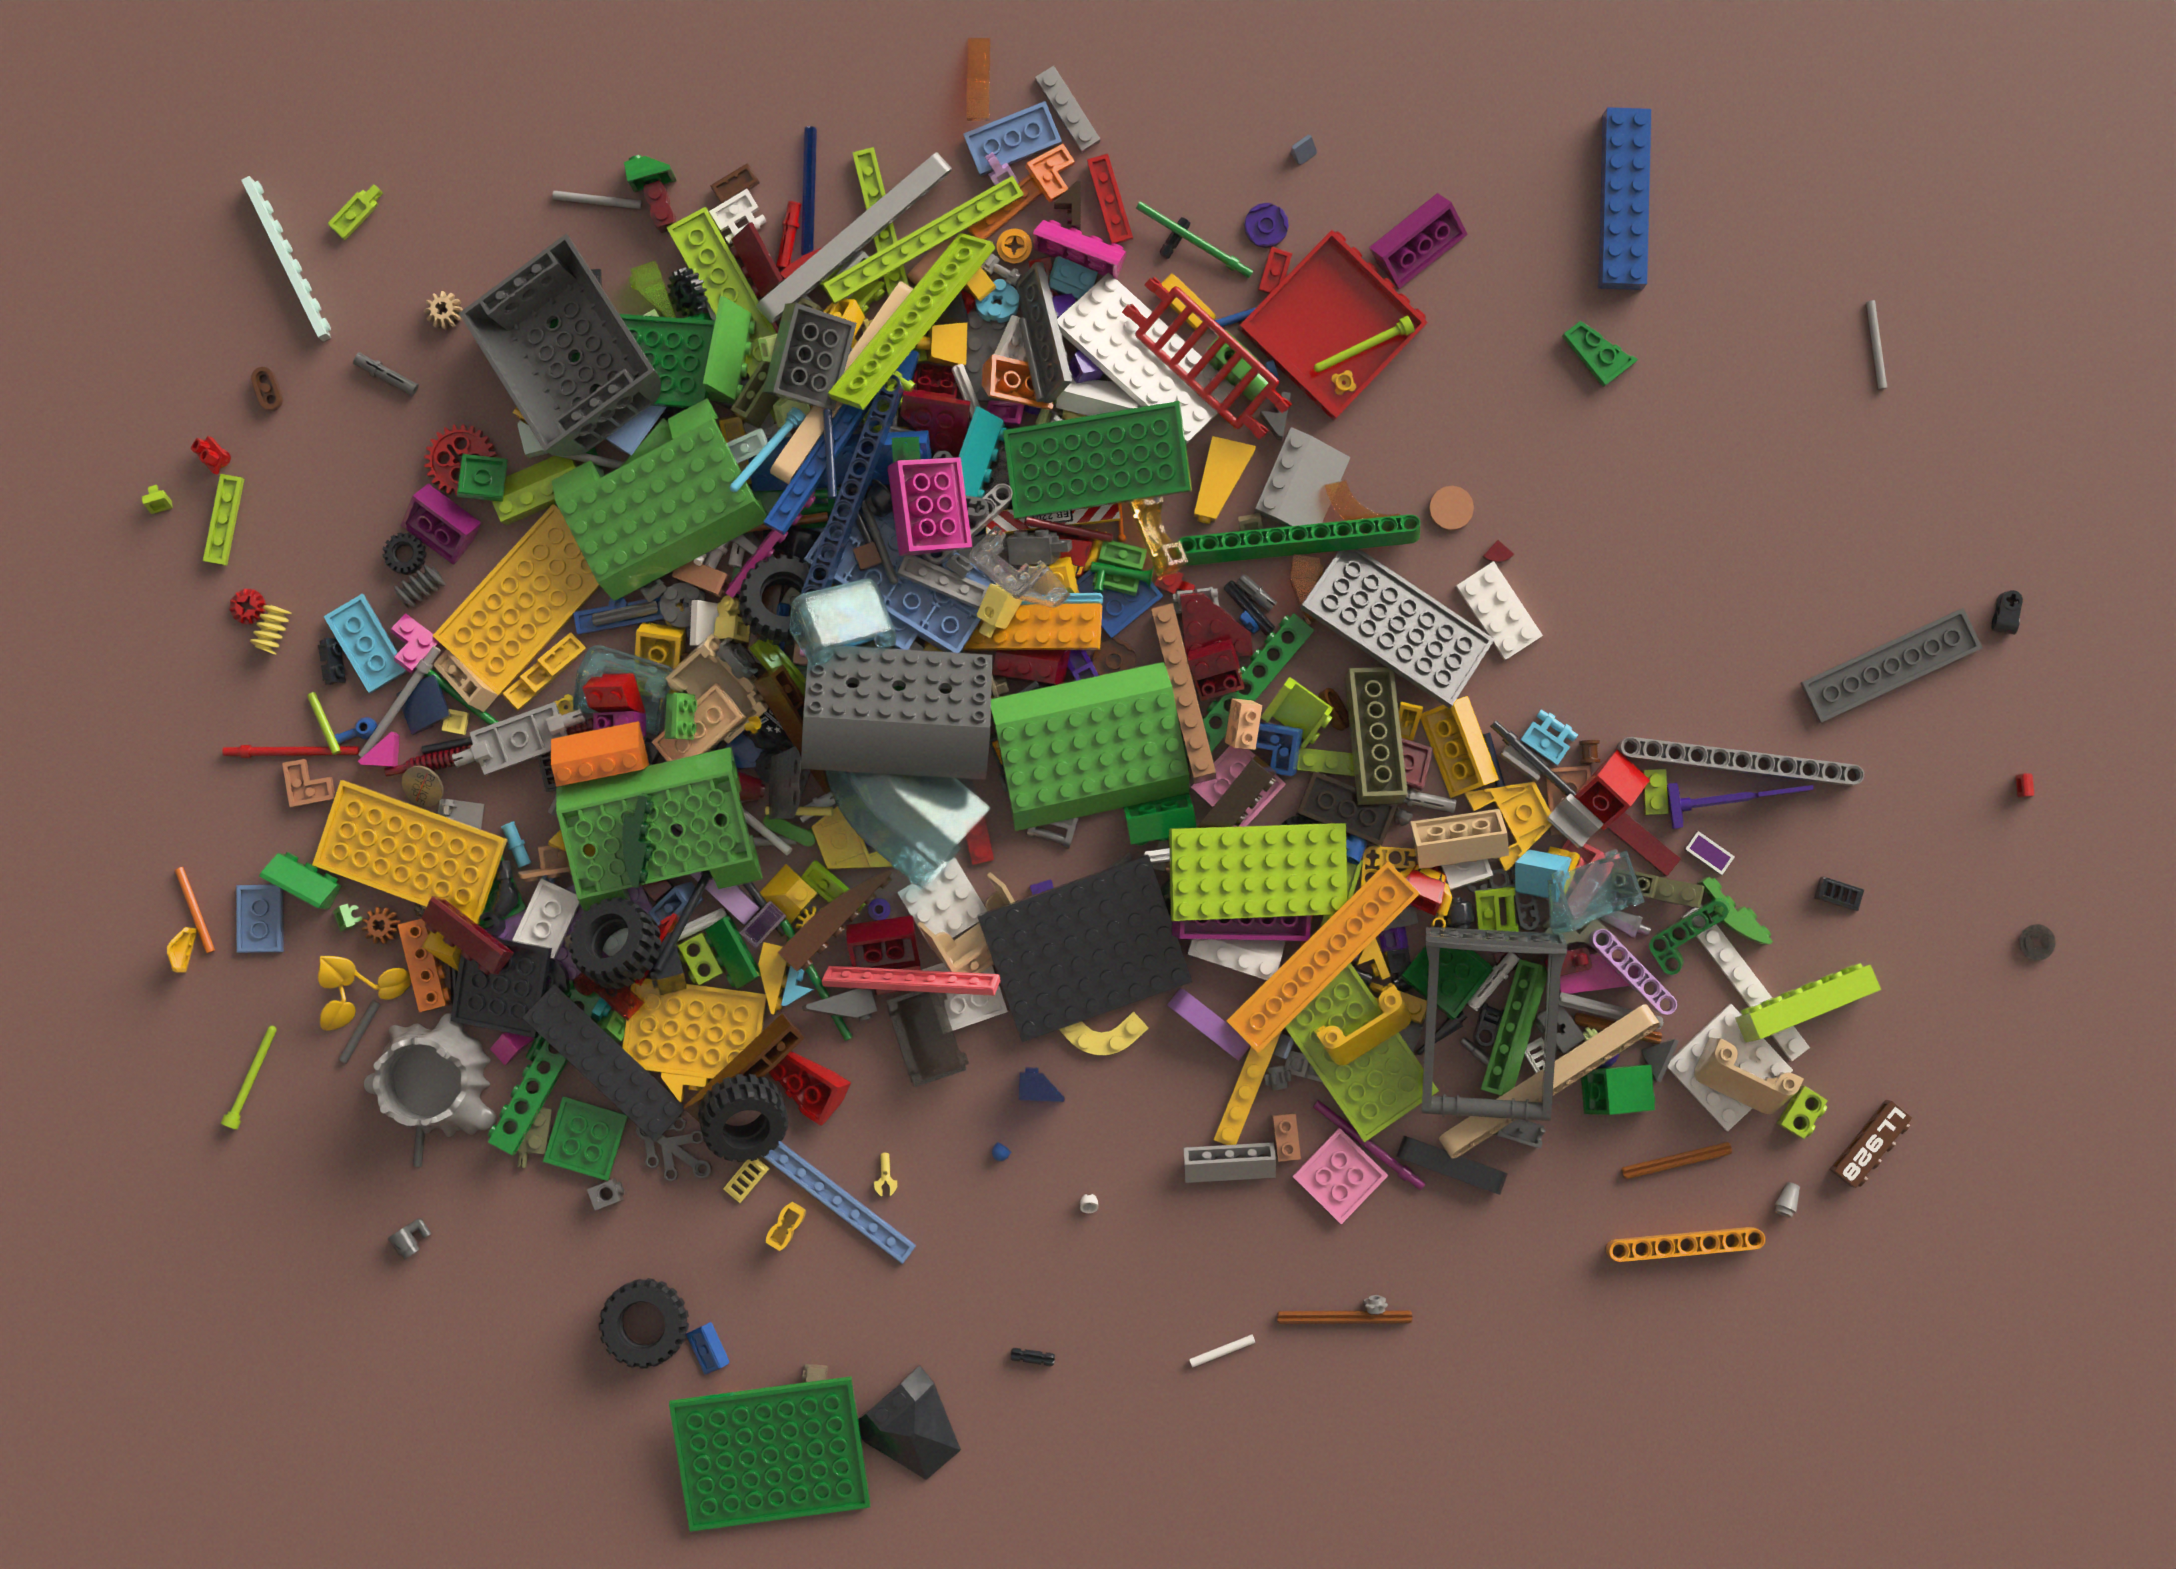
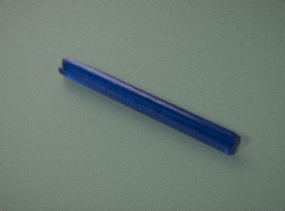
(808, 200)

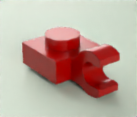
(1172, 582)

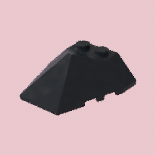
(911, 1426)

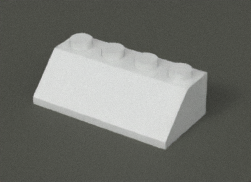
(1250, 957)

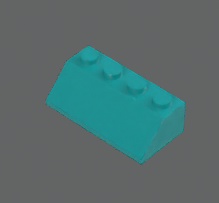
(980, 450)

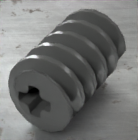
(419, 586)

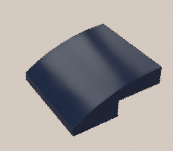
(425, 705)

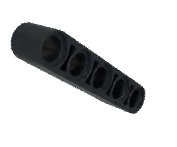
(1458, 1168)

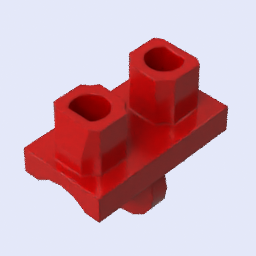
(211, 454)

